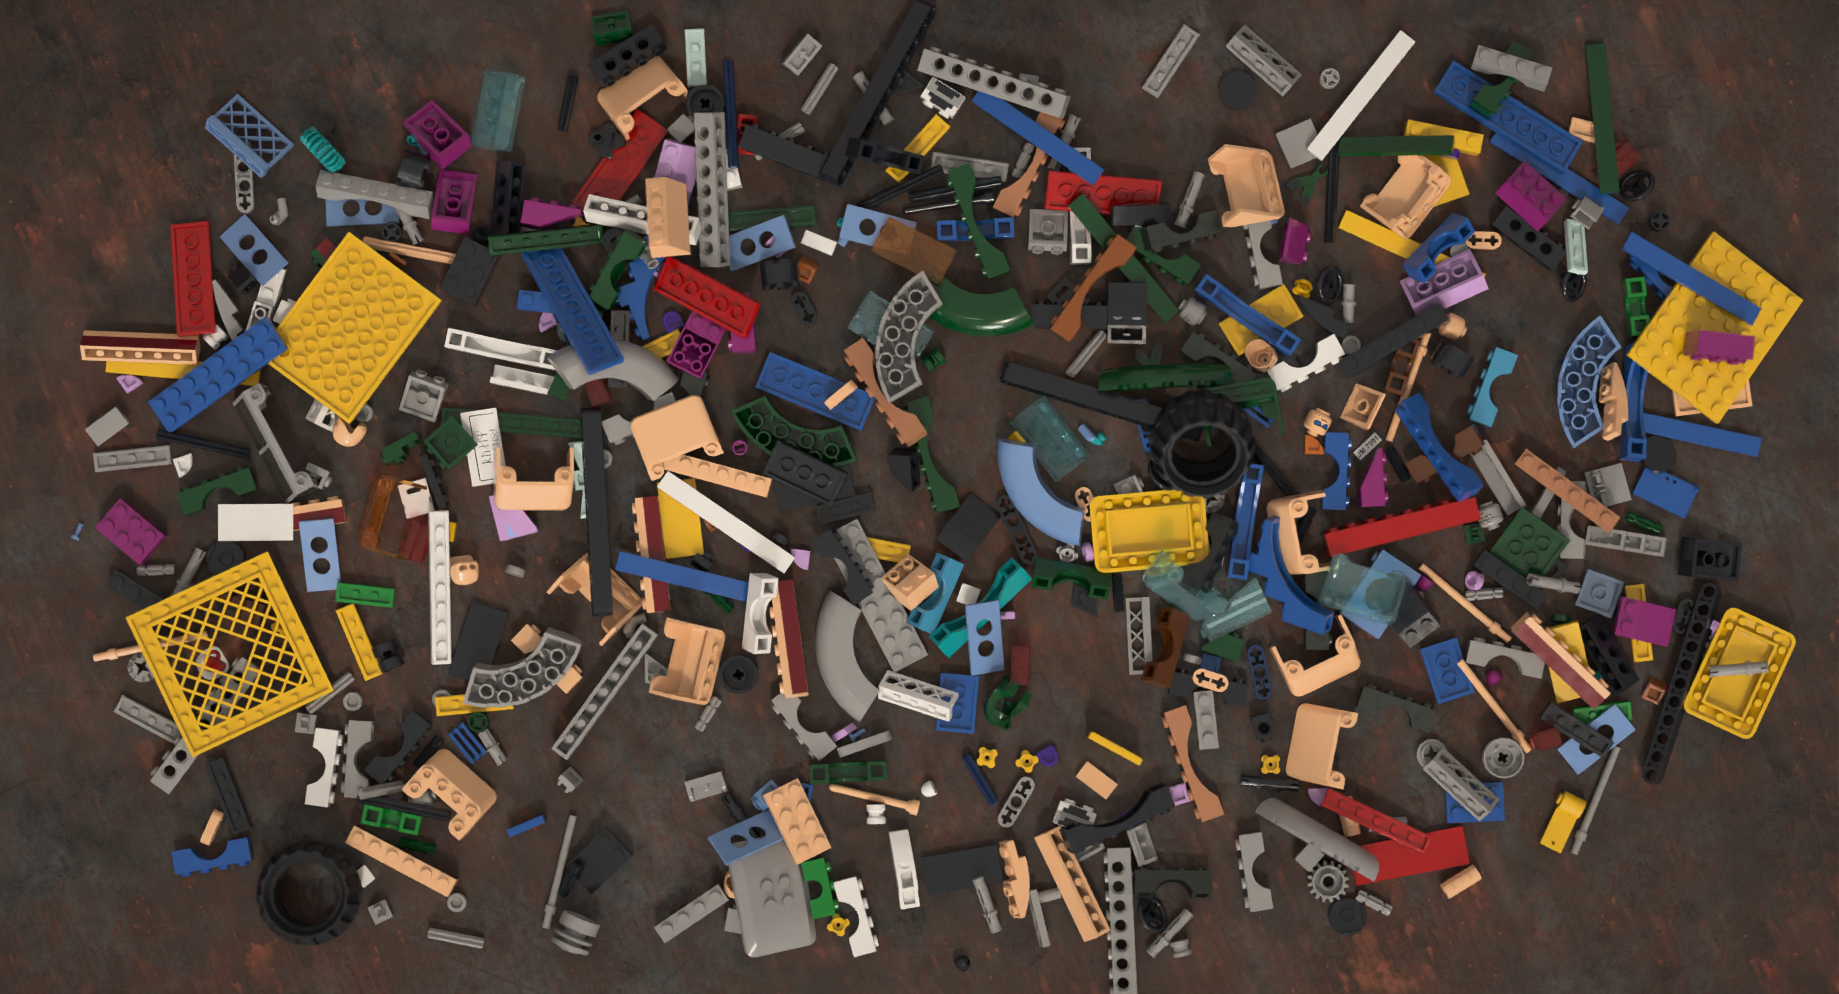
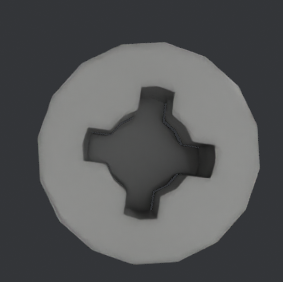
(1331, 75)
(1180, 948)

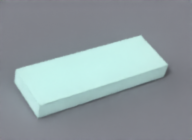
(695, 57)
(1575, 247)

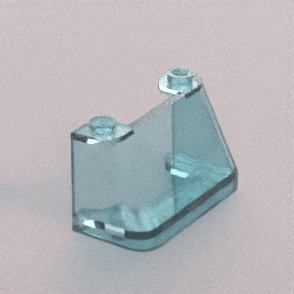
(1164, 578)
(1362, 590)

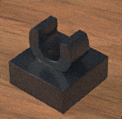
(702, 562)

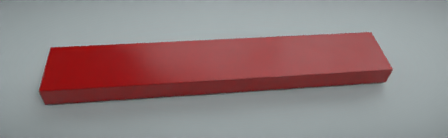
(1376, 821)

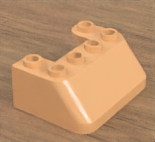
(691, 664)
(455, 786)

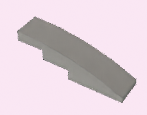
(227, 310)
(1626, 541)

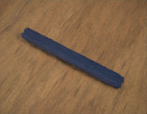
(730, 115)

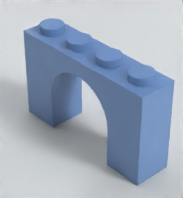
(1384, 563)

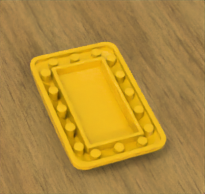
(1138, 526)
(1739, 701)

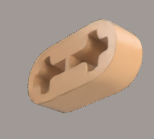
(1484, 245)
(841, 394)
(1080, 502)
(1212, 675)
(212, 827)

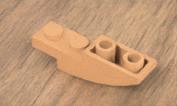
(1614, 396)
(1018, 885)

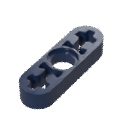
(1252, 659)

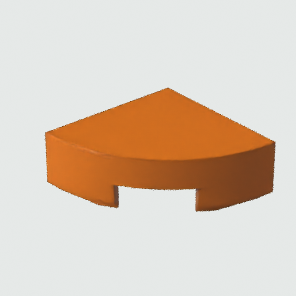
(1312, 446)

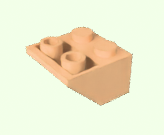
(910, 582)

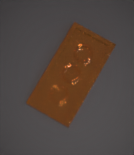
(913, 250)

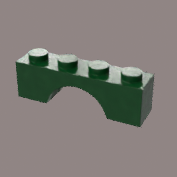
(1489, 97)
(1181, 269)
(606, 290)
(194, 499)
(1050, 573)
(848, 772)

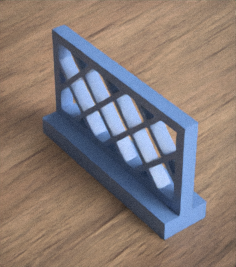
(235, 143)

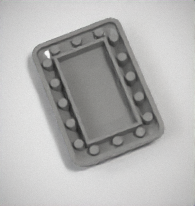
(771, 901)

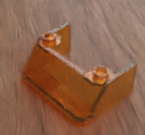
(374, 512)

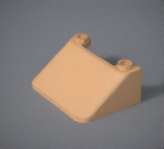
(636, 89)
(1249, 185)
(673, 432)
(1315, 744)

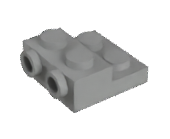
(1048, 231)
(423, 395)

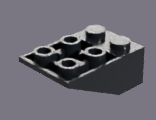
(1127, 312)

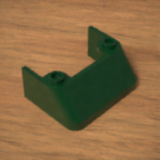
(1251, 394)

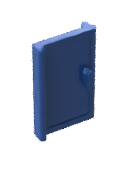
(1665, 493)

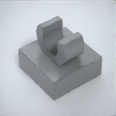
(306, 723)
(570, 780)
(380, 911)

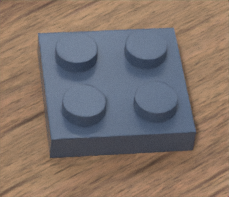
(1599, 593)

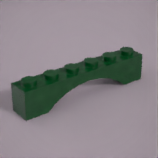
(964, 183)
(943, 493)

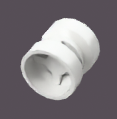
(215, 339)
(876, 813)

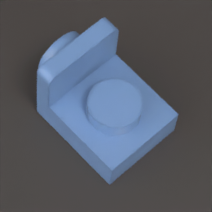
(758, 799)

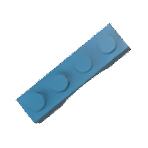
(1483, 410)
(928, 614)

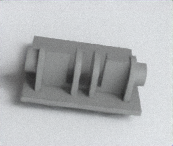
(1608, 485)

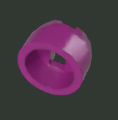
(741, 450)
(1424, 582)
(1493, 677)

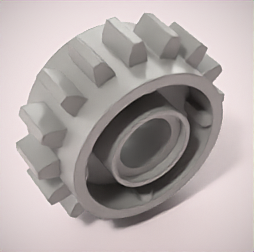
(1337, 886)

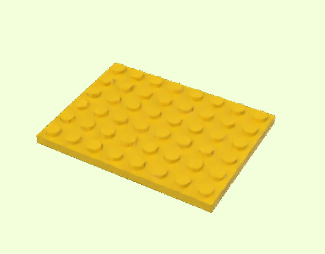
(351, 327)
(1662, 342)

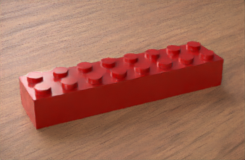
(1400, 527)

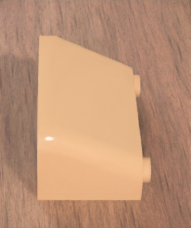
(1408, 195)

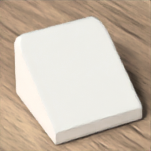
(968, 594)

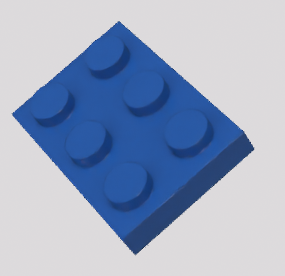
(1443, 672)
(965, 706)
(1458, 814)

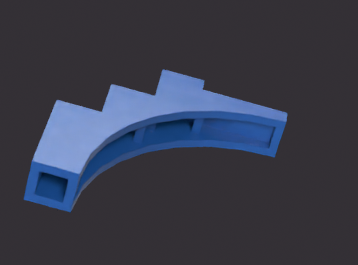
(635, 293)
(1297, 606)

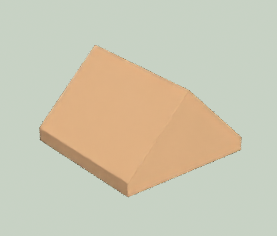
(1362, 406)

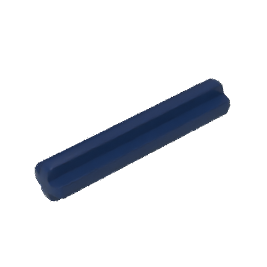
(980, 779)

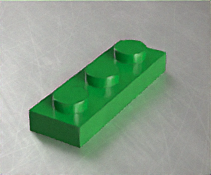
(365, 594)
(1587, 713)

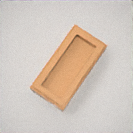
(1582, 129)
(1096, 780)

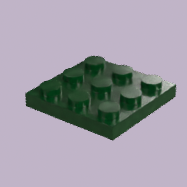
(1529, 544)

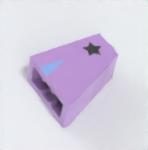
(512, 523)

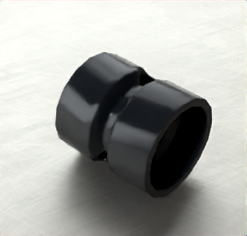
(609, 239)
(391, 662)

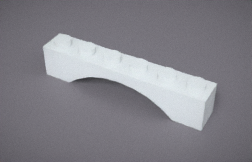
(1078, 235)
(498, 348)

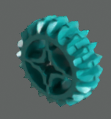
(322, 149)

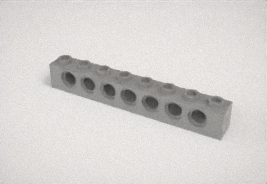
(929, 65)
(712, 189)
(605, 691)
(168, 782)
(1122, 855)

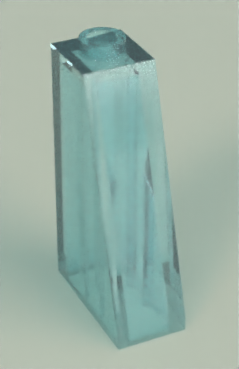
(1246, 607)

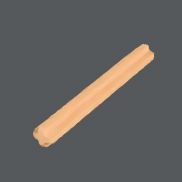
(409, 250)

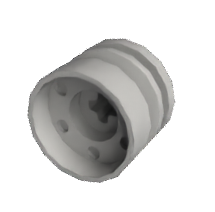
(1513, 762)
(575, 933)

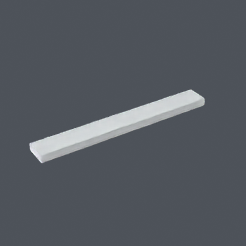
(1360, 95)
(726, 522)
(439, 587)

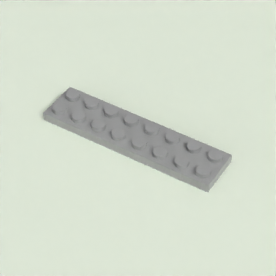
(881, 608)

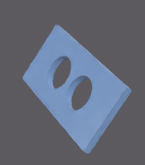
(336, 217)
(853, 217)
(233, 237)
(783, 242)
(320, 528)
(975, 613)
(1621, 729)
(730, 853)

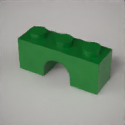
(1634, 300)
(392, 819)
(818, 870)

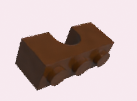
(1399, 369)

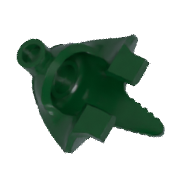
(999, 711)

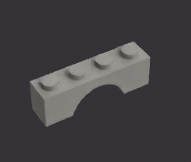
(1496, 62)
(1266, 273)
(618, 428)
(1577, 546)
(1481, 653)
(358, 733)
(818, 743)
(1251, 846)
(691, 913)

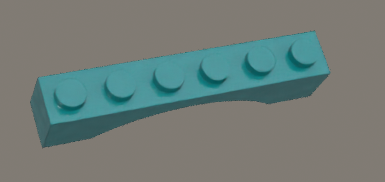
(1007, 584)

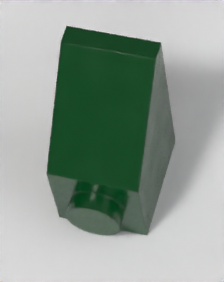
(1225, 646)

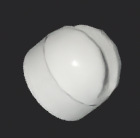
(928, 789)

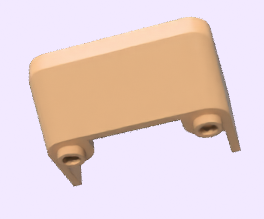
(533, 495)
(1287, 509)
(624, 598)
(1304, 682)

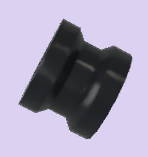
(1662, 221)
(390, 234)

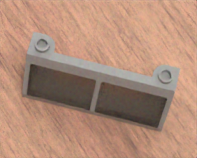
(249, 409)

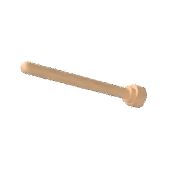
(910, 806)

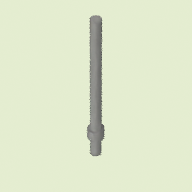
(1581, 834)
(550, 908)

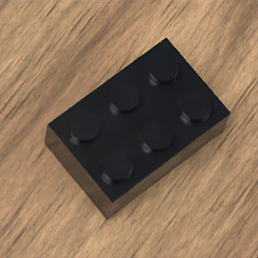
(470, 272)

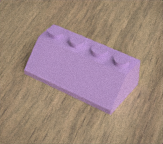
(678, 163)
(1451, 283)

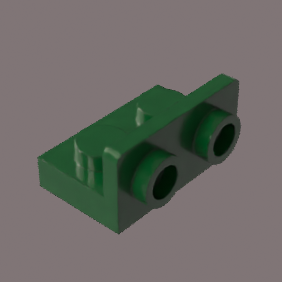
(611, 27)

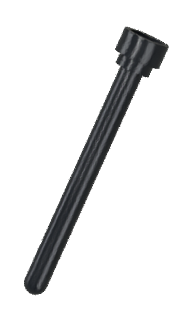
(984, 198)

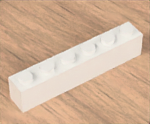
(627, 216)

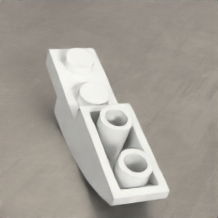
(267, 299)
(904, 869)

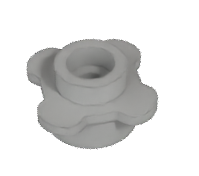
(1063, 556)

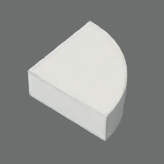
(183, 464)

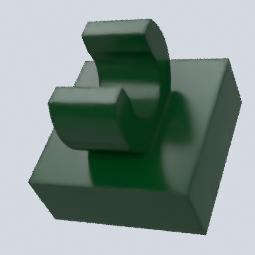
(1473, 534)

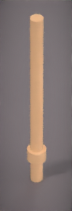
(1422, 350)
(1494, 627)
(114, 653)
(1517, 734)

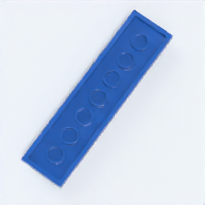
(1512, 121)
(573, 309)
(218, 375)

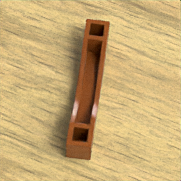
(1116, 255)

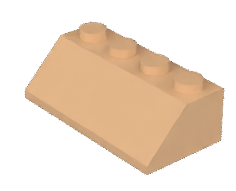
(667, 217)

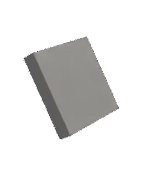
(1295, 142)

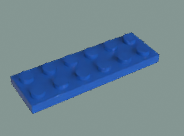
(812, 389)

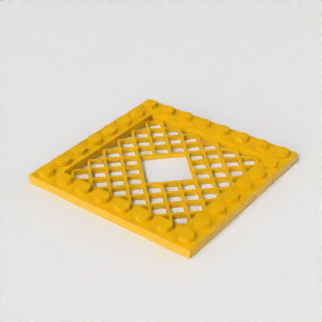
(142, 628)

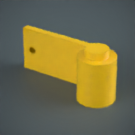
(1562, 821)

